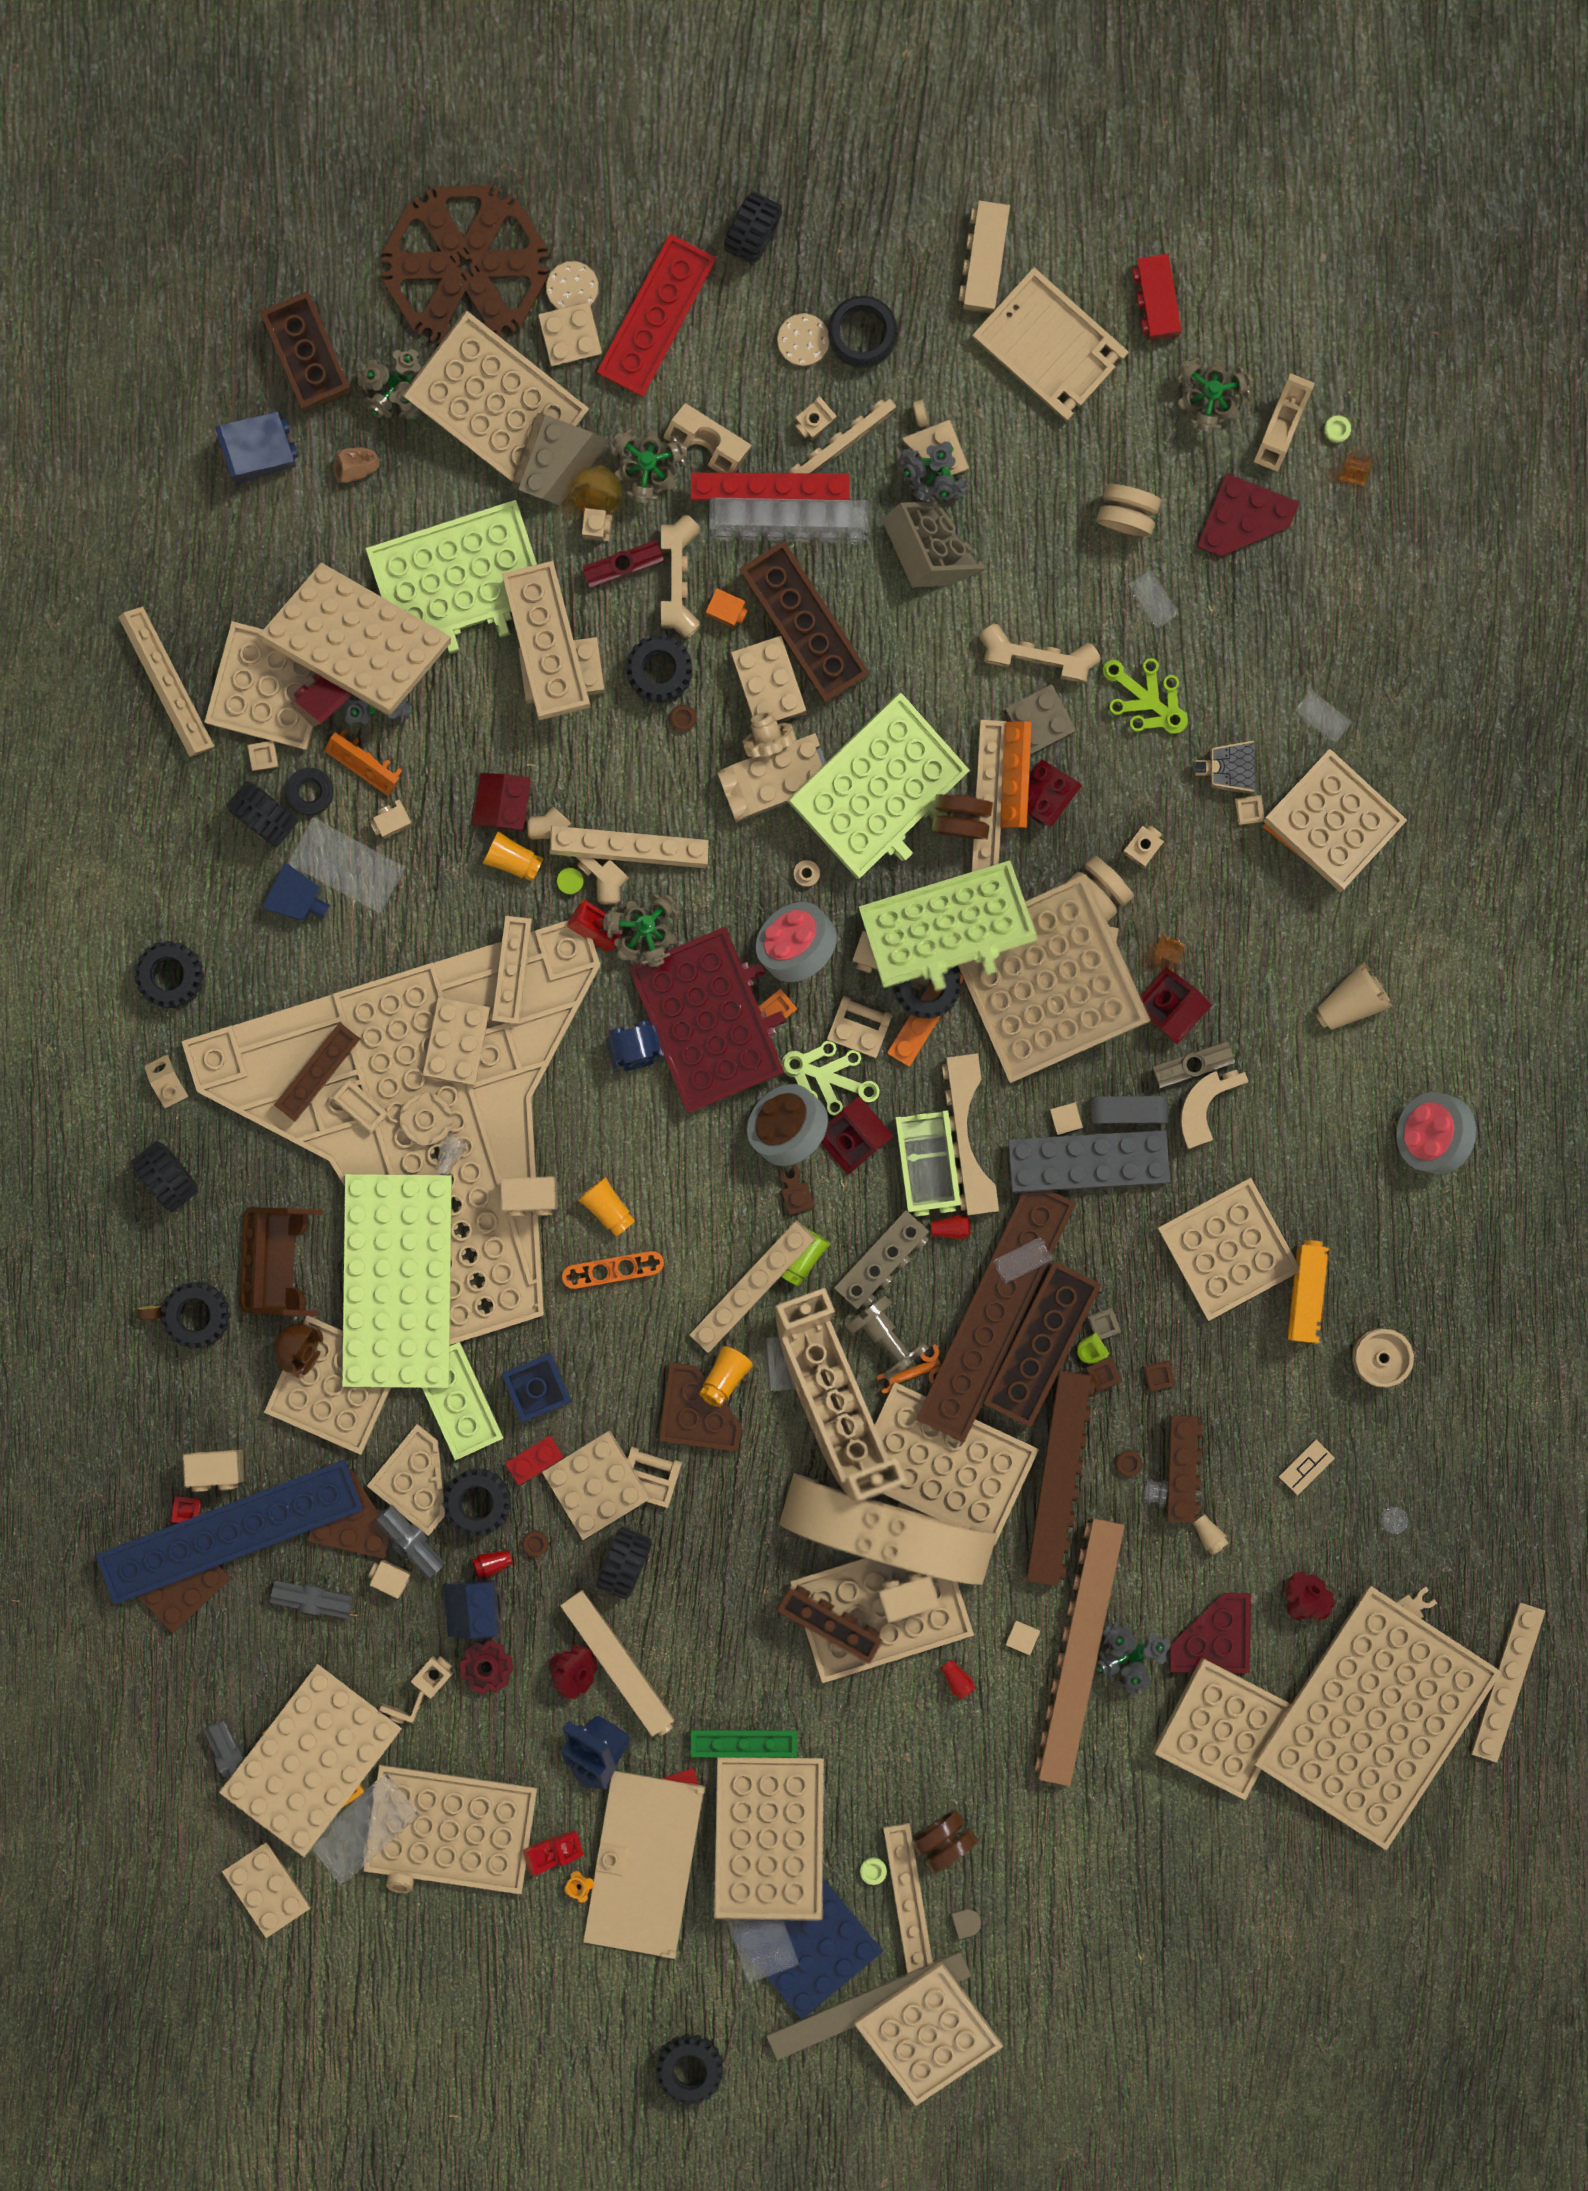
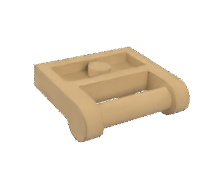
(855, 1035)
(657, 1487)

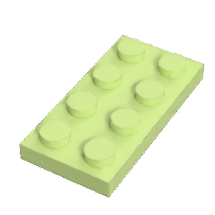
(463, 1409)

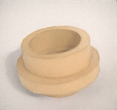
(806, 882)

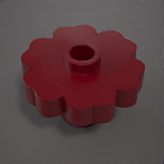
(1308, 1597)
(573, 1671)
(484, 1680)

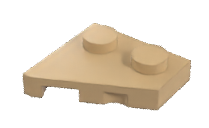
(936, 436)

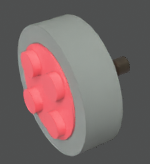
(796, 942)
(1436, 1133)

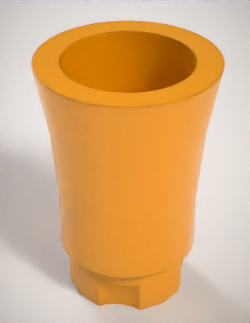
(512, 858)
(607, 1207)
(725, 1376)

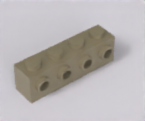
(881, 1259)

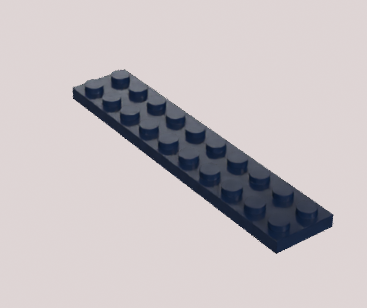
(229, 1532)

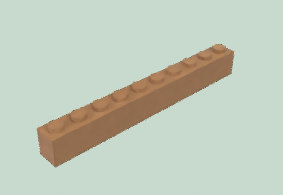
(1080, 1651)

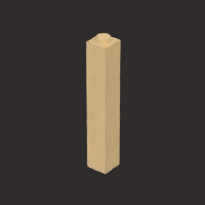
(618, 1663)

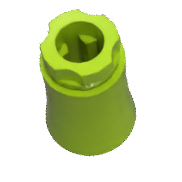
(804, 1264)

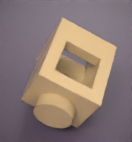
(825, 415)
(596, 525)
(391, 820)
(1137, 853)
(426, 1683)

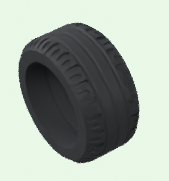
(867, 304)

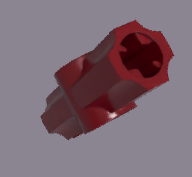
(640, 558)

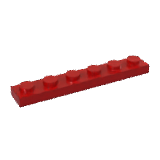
(770, 486)

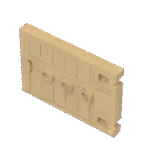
(1049, 344)

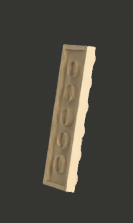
(546, 640)

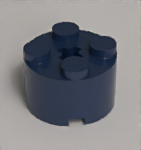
(634, 1046)

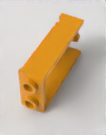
(1308, 1292)

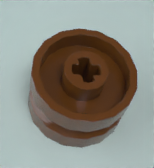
(961, 818)
(947, 1845)

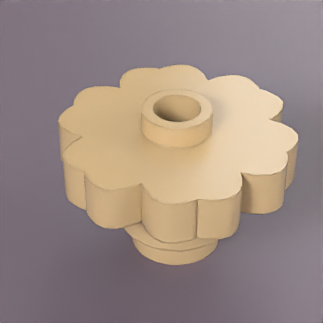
(767, 736)

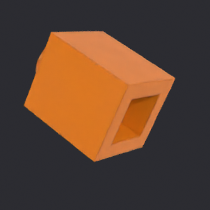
(726, 608)

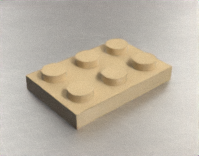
(456, 1041)
(266, 1889)

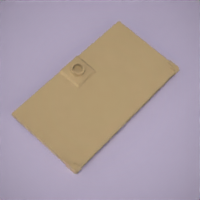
(643, 1864)

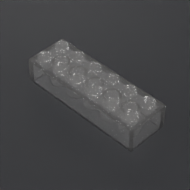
(789, 520)

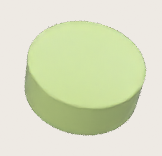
(1337, 429)
(873, 1871)

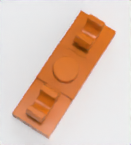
(362, 763)

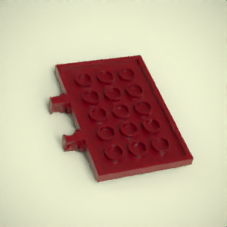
(710, 1019)

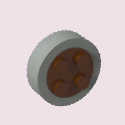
(787, 1125)

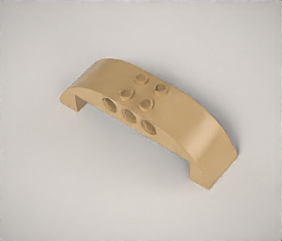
(833, 1398)
(887, 1532)

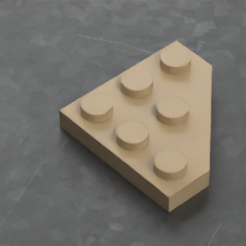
(414, 1480)

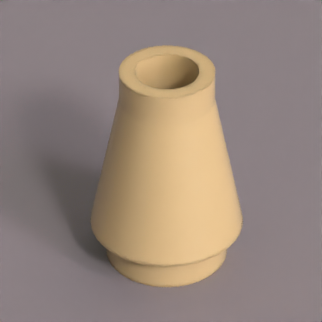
(1210, 1535)

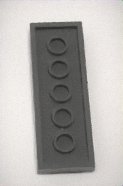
(1088, 1161)

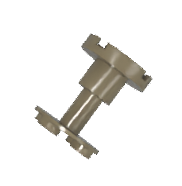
(880, 1328)

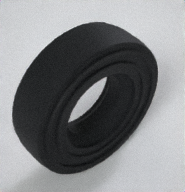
(312, 807)

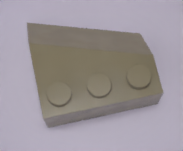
(554, 458)
(928, 545)

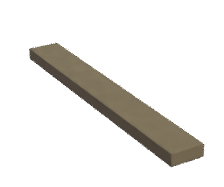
(842, 2015)

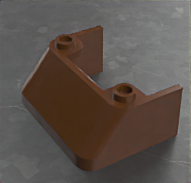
(269, 1260)

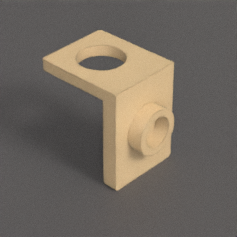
(165, 1082)
(398, 1715)

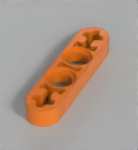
(612, 1266)

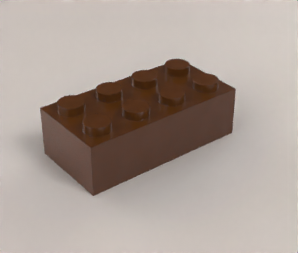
(306, 352)

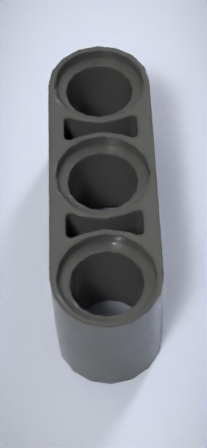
(1129, 1110)

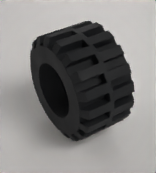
(752, 227)
(648, 648)
(262, 813)
(146, 974)
(932, 1008)
(164, 1176)
(172, 1315)
(453, 1502)
(623, 1562)
(689, 2092)

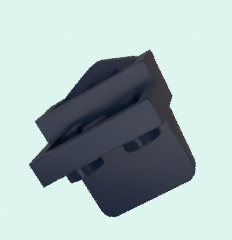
(593, 1751)

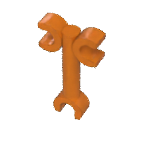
(931, 1365)

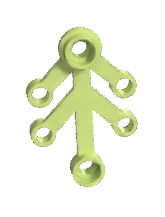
(826, 1075)

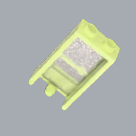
(928, 1163)

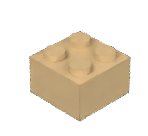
(529, 1195)
(213, 1468)
(908, 1596)

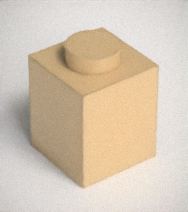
(389, 1578)

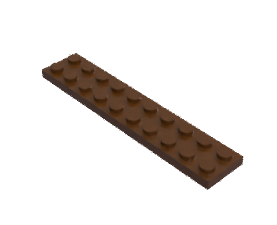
(992, 1319)

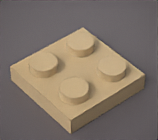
(570, 333)

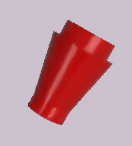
(953, 1227)
(491, 1563)
(958, 1681)

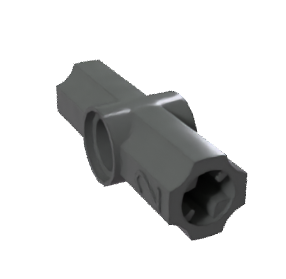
(409, 1541)
(311, 1599)
(227, 1753)

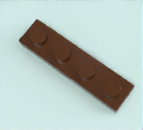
(317, 1072)

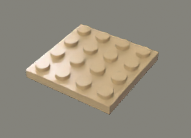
(257, 690)
(1335, 820)
(1229, 1249)
(321, 1403)
(1221, 1728)
(928, 2033)

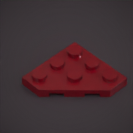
(1244, 516)
(1216, 1635)

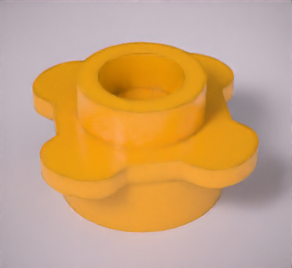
(572, 1890)

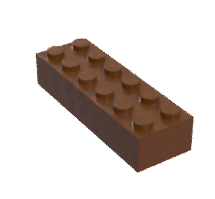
(804, 622)
(1041, 1344)

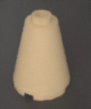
(1353, 1000)

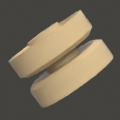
(1128, 510)
(1106, 885)
(1367, 1352)

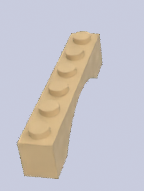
(978, 1189)

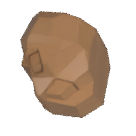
(354, 464)

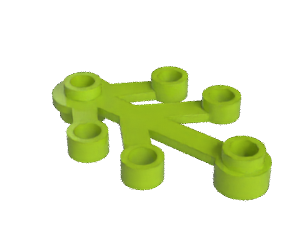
(1148, 698)

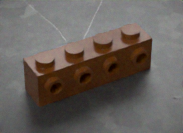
(1181, 1468)
(829, 1624)

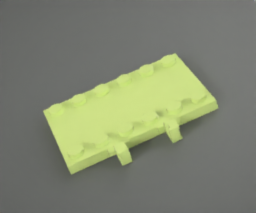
(455, 569)
(879, 787)
(948, 925)

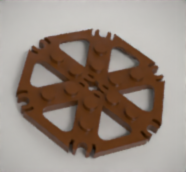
(478, 241)

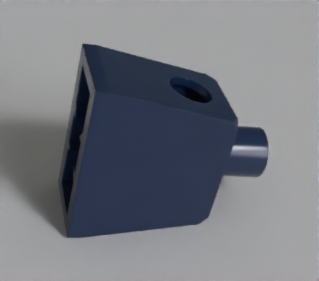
(295, 896)

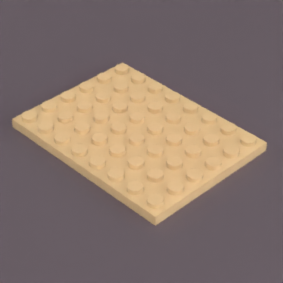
(1377, 1717)

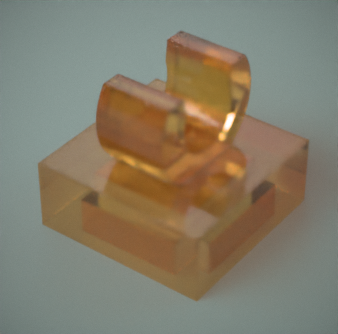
(1356, 469)
(1170, 950)

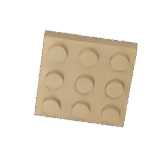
(596, 1485)

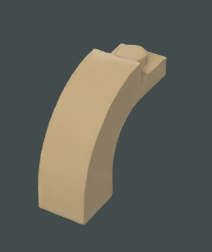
(1284, 422)
(1194, 1108)

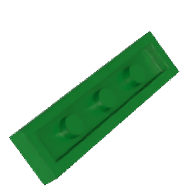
(744, 1743)

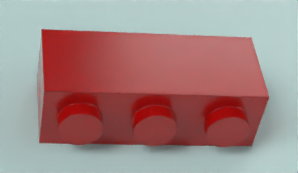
(1157, 297)

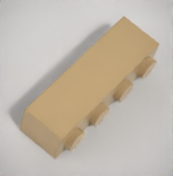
(985, 258)

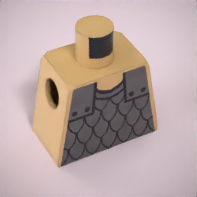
(1229, 767)

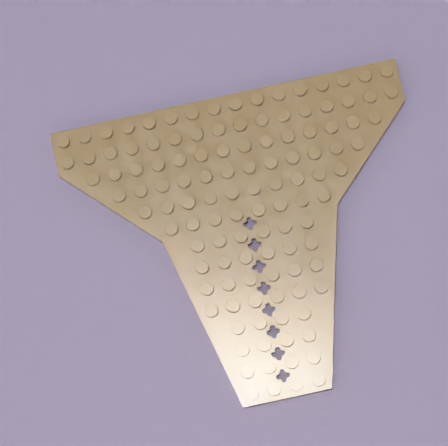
(394, 1016)

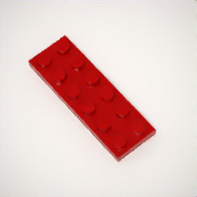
(656, 315)

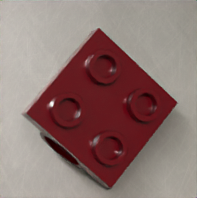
(1049, 793)

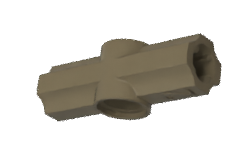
(1209, 1058)

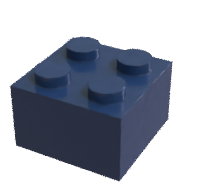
(536, 1387)

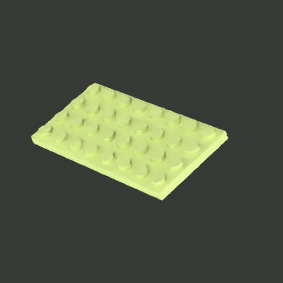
(397, 1281)

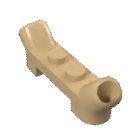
(673, 540)
(1074, 666)
(608, 877)

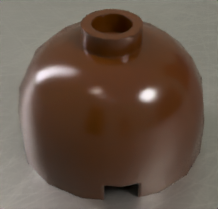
(296, 1348)

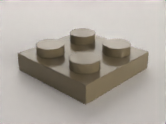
(1047, 716)

